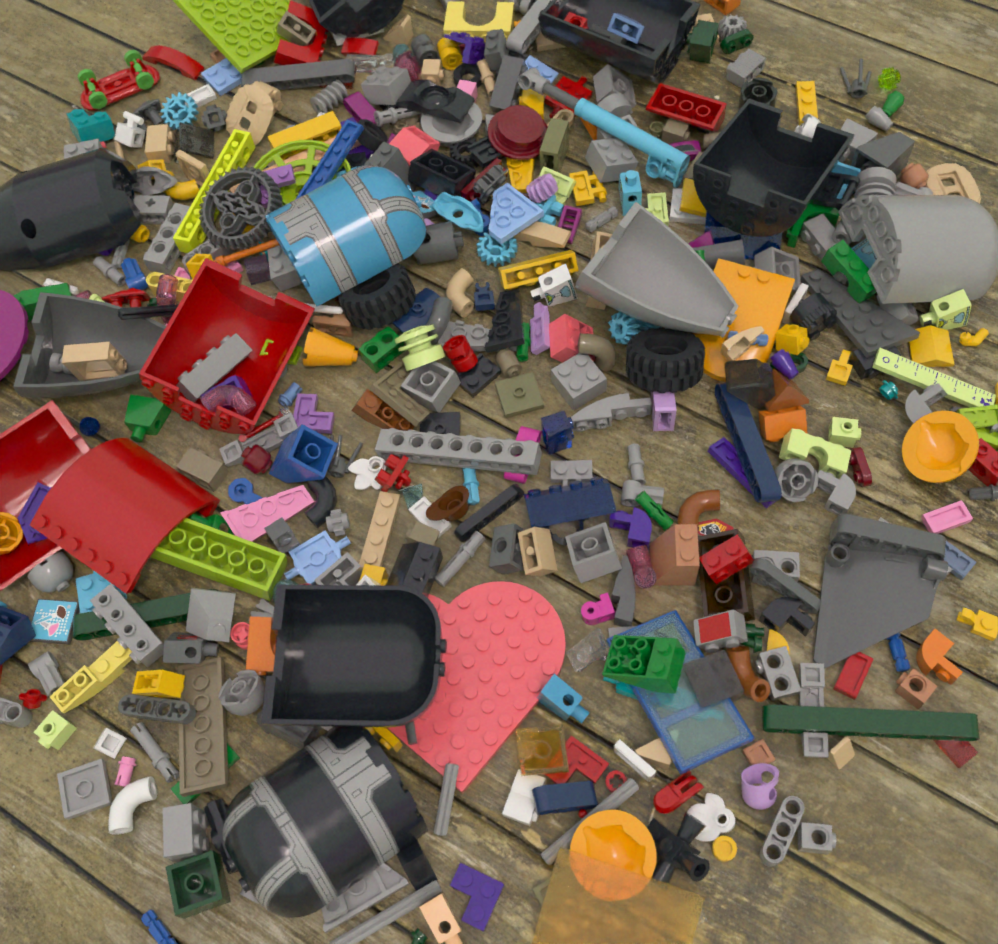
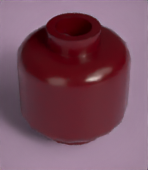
(256, 459)

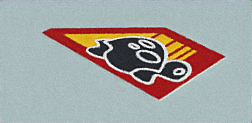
(713, 526)

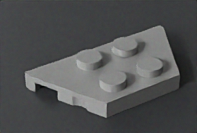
(366, 893)

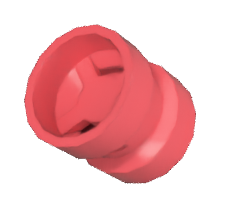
(239, 633)

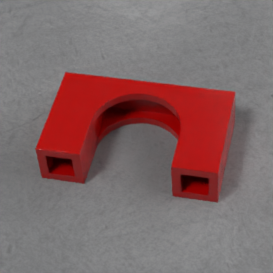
(290, 53)

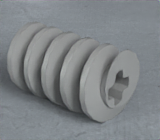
(329, 97)

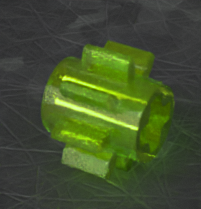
(889, 78)

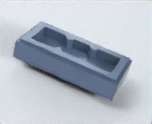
(958, 561)

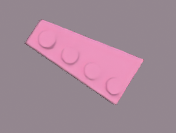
(251, 519)

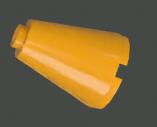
(327, 350)

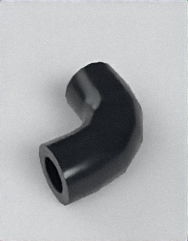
(324, 503)

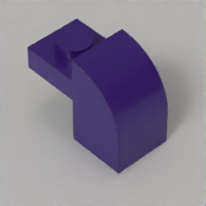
(638, 525)

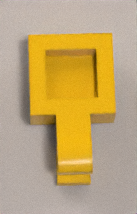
(840, 370)
(982, 623)

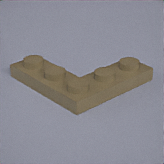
(389, 390)

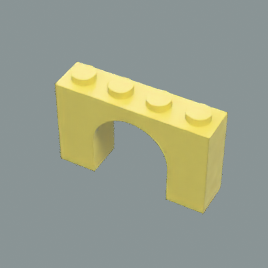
(456, 22)

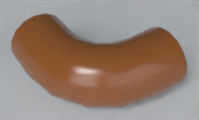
(697, 504)
(754, 687)

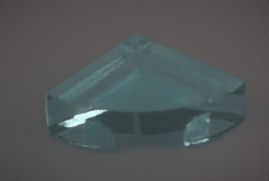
(413, 494)

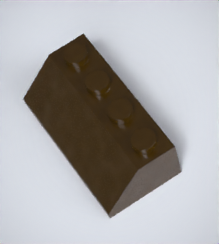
(730, 593)

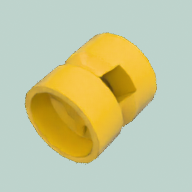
(449, 53)

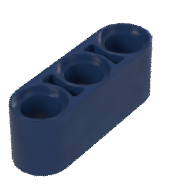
(564, 797)

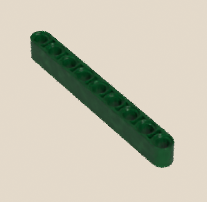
(871, 722)

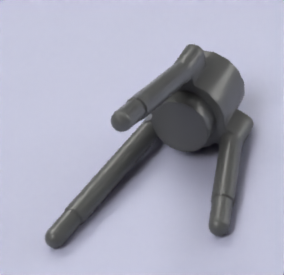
(858, 88)
(337, 465)

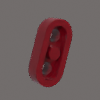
(862, 472)

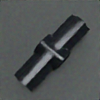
(215, 814)

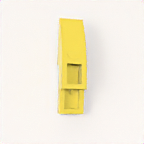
(92, 679)

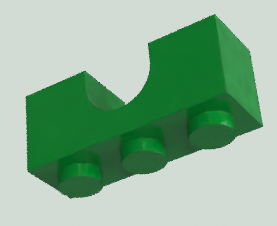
(843, 259)

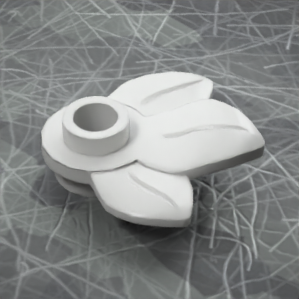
(365, 473)
(709, 815)

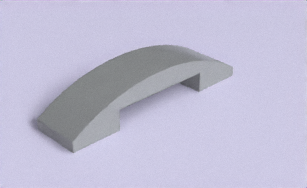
(268, 439)
(812, 684)

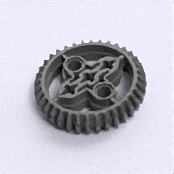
(227, 202)

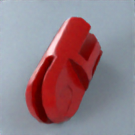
(676, 793)

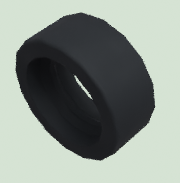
(372, 135)

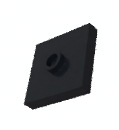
(442, 423)

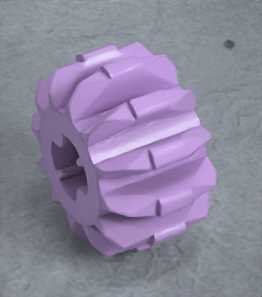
(542, 188)

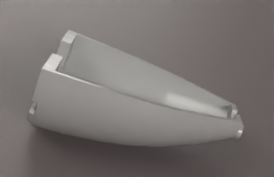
(657, 278)

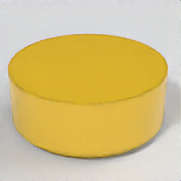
(724, 848)

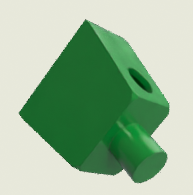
(145, 416)

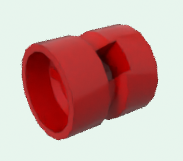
(460, 353)

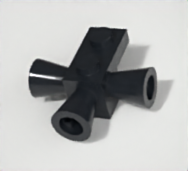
(677, 849)

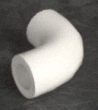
(126, 801)

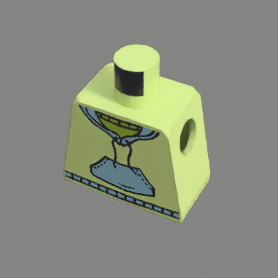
(948, 312)

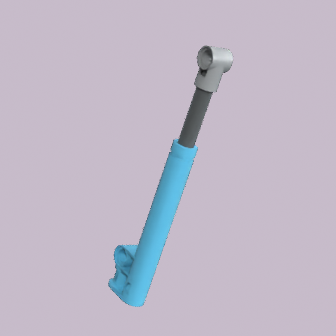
(663, 159)

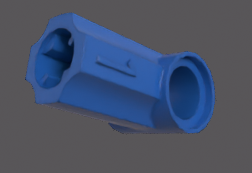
(133, 274)

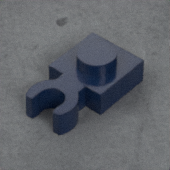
(483, 298)

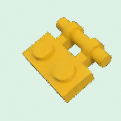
(582, 190)

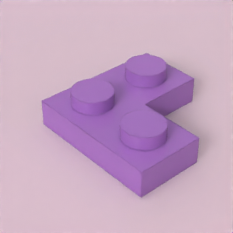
(282, 176)
(306, 414)

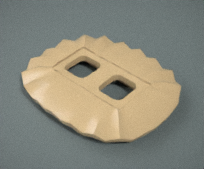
(238, 109)
(963, 181)

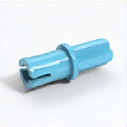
(472, 485)

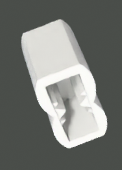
(520, 801)

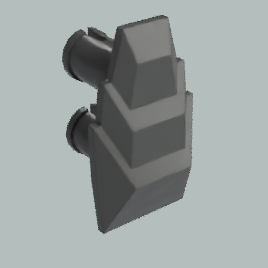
(147, 111)

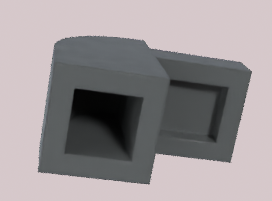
(282, 536)

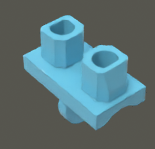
(550, 207)

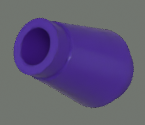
(783, 362)

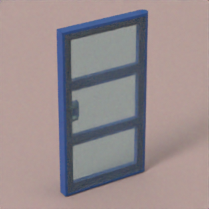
(684, 727)

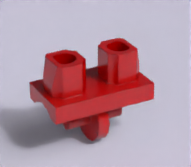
(387, 480)

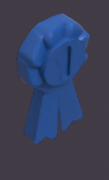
(242, 491)

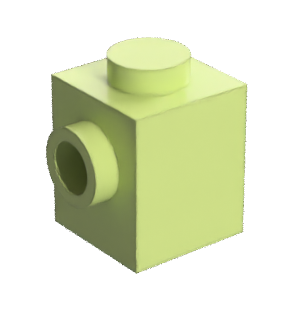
(844, 431)
(54, 731)

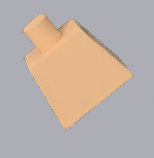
(439, 910)

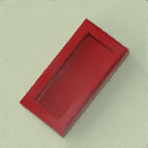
(853, 675)

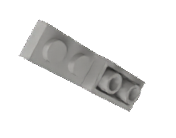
(601, 412)

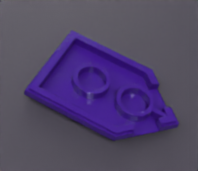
(29, 511)

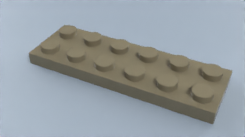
(204, 740)

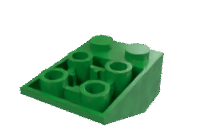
(645, 662)

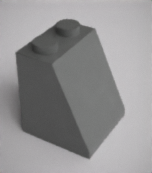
(887, 152)
(392, 159)

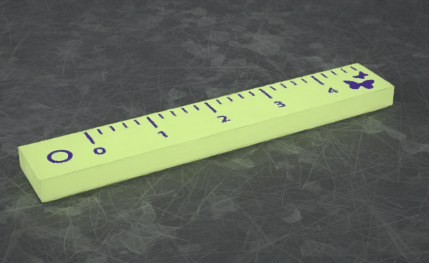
(925, 376)

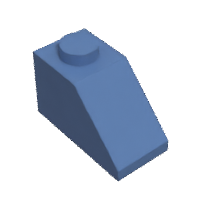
(626, 27)

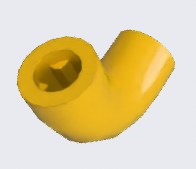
(182, 190)

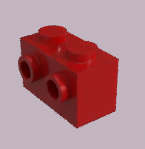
(726, 559)

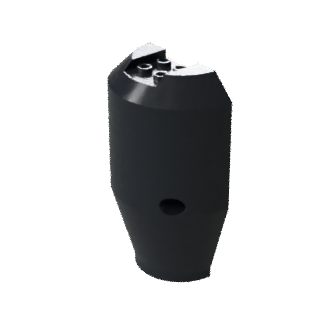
(67, 210)

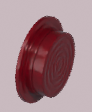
(517, 132)

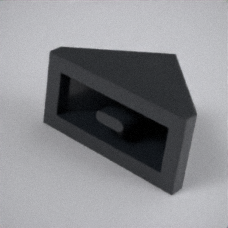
(416, 865)

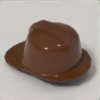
(450, 505)

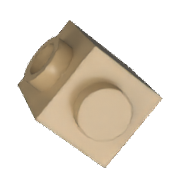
(432, 71)

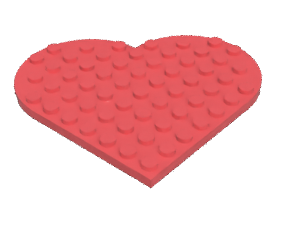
(497, 661)

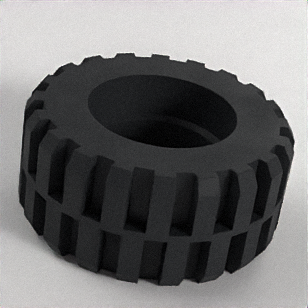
(379, 299)
(665, 360)

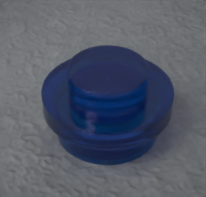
(89, 426)

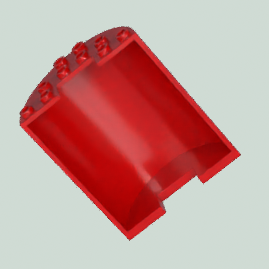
(208, 312)
(30, 453)

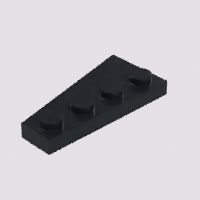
(507, 323)

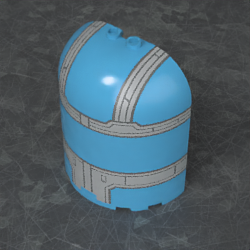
(349, 230)

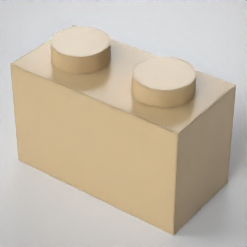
(159, 143)
(537, 551)

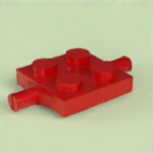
(573, 88)

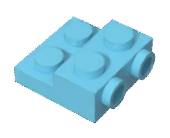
(89, 587)

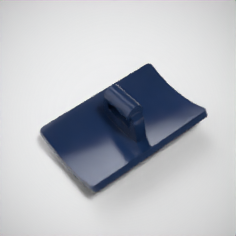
(420, 311)

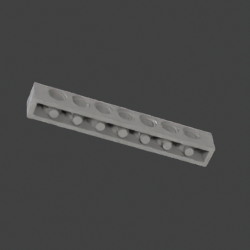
(446, 455)

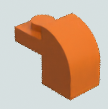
(931, 657)

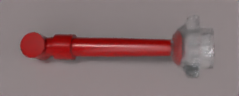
(282, 412)

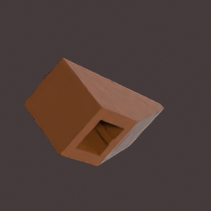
(379, 413)

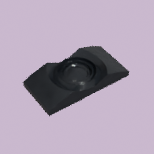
(436, 100)

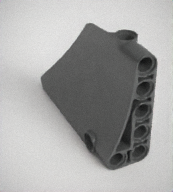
(877, 585)

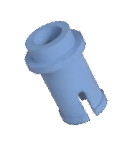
(289, 395)

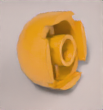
(10, 533)

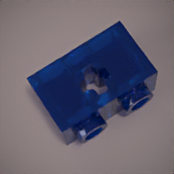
(557, 432)

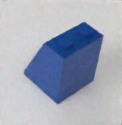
(303, 456)

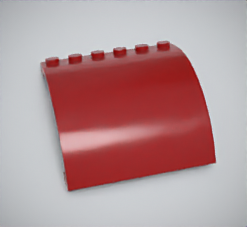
(118, 509)

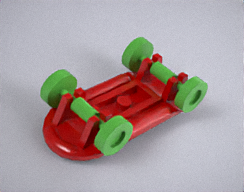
(117, 85)

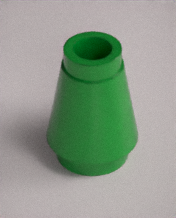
(893, 103)

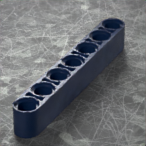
(748, 446)

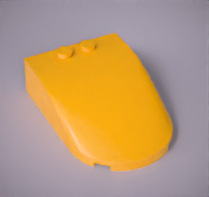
(761, 302)

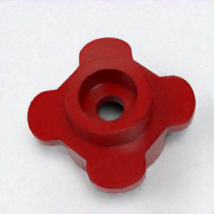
(32, 698)

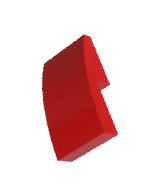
(359, 46)

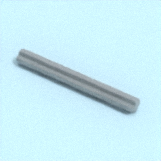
(610, 803)
(390, 914)

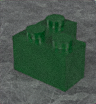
(702, 41)

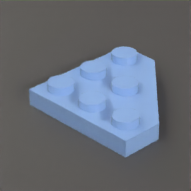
(511, 213)

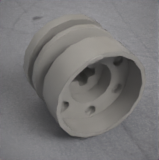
(876, 182)

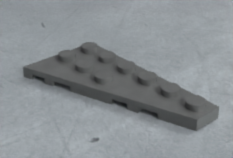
(863, 323)

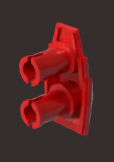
(132, 296)

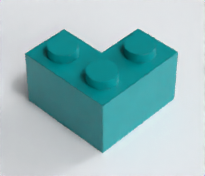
(90, 127)

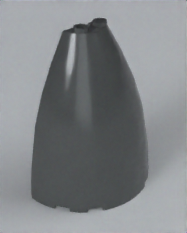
(77, 320)

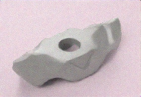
(162, 181)

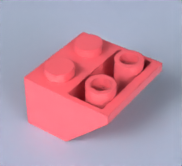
(413, 142)
(564, 337)

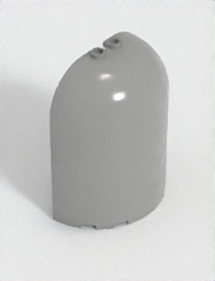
(925, 245)

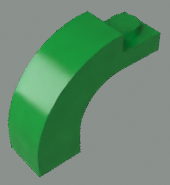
(810, 212)

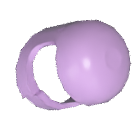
(760, 796)

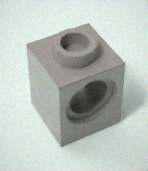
(805, 841)

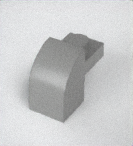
(617, 105)
(919, 405)
(841, 492)

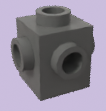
(208, 114)

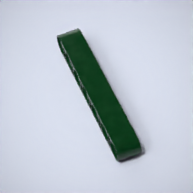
(154, 612)

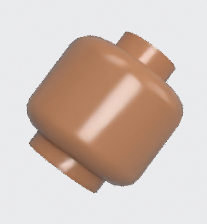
(914, 175)

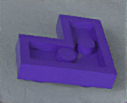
(483, 893)

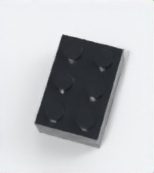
(440, 173)

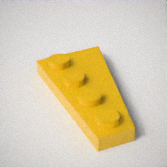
(520, 173)

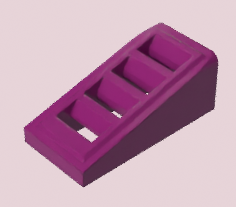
(573, 212)
(703, 240)

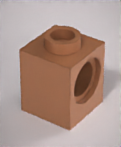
(924, 686)

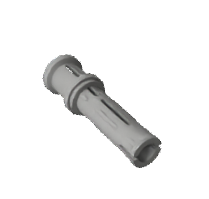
(393, 115)

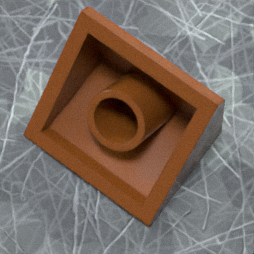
(786, 393)

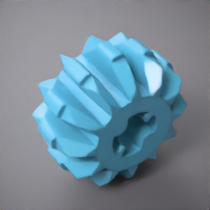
(623, 327)

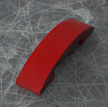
(174, 58)

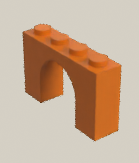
(261, 645)

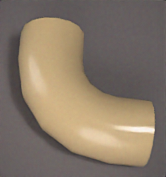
(456, 292)

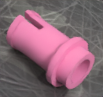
(125, 771)

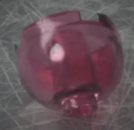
(405, 60)

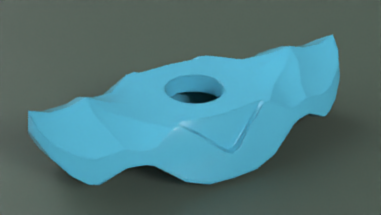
(447, 205)

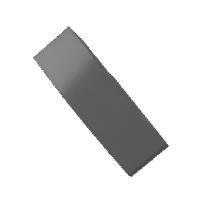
(624, 595)

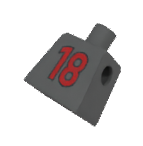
(180, 648)

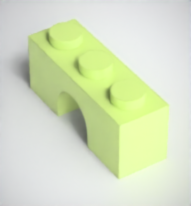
(831, 457)

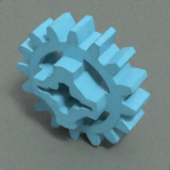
(179, 111)
(495, 251)

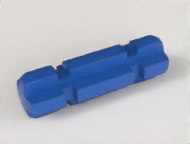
(898, 653)
(157, 928)

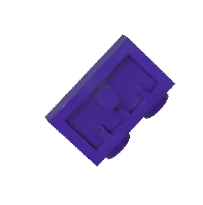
(473, 48)

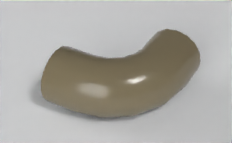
(599, 347)

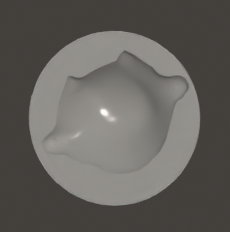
(452, 132)

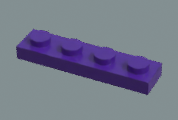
(727, 456)

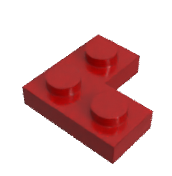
(582, 760)

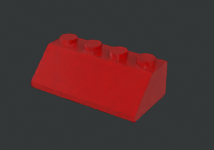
(687, 107)

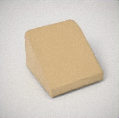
(841, 753)

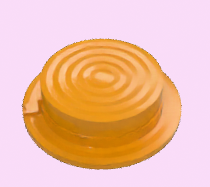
(940, 446)
(618, 840)

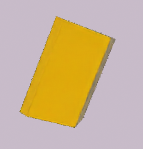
(932, 347)

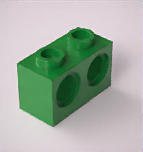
(383, 351)

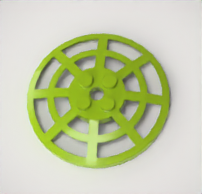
(290, 192)

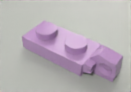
(540, 329)

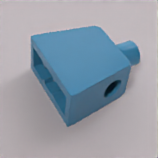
(553, 695)

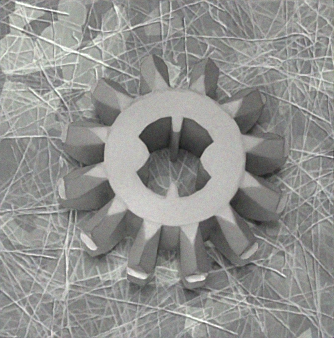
(731, 25)

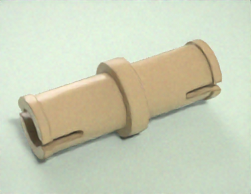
(487, 76)

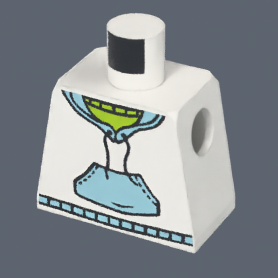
(555, 287)

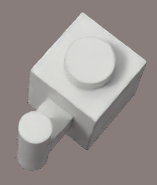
(128, 132)

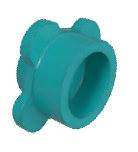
(889, 390)

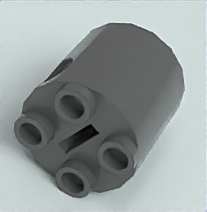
(439, 244)

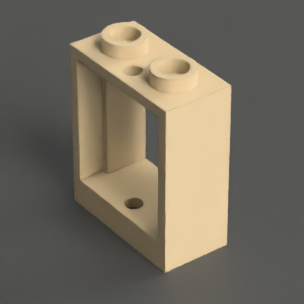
(93, 361)

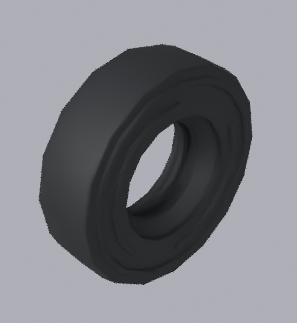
(464, 69)

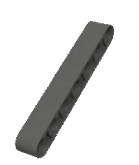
(302, 74)

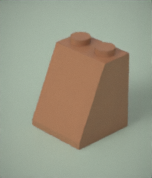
(676, 556)

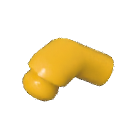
(973, 340)

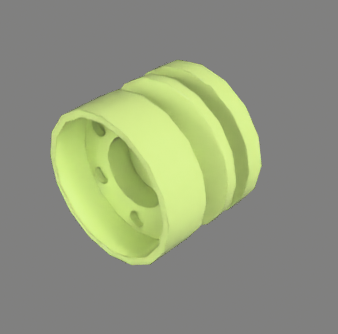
(419, 347)

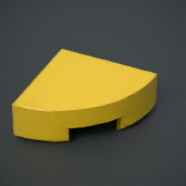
(776, 640)

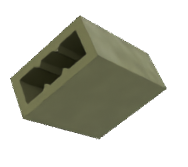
(555, 145)

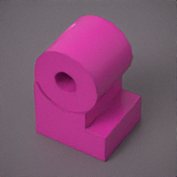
(598, 612)

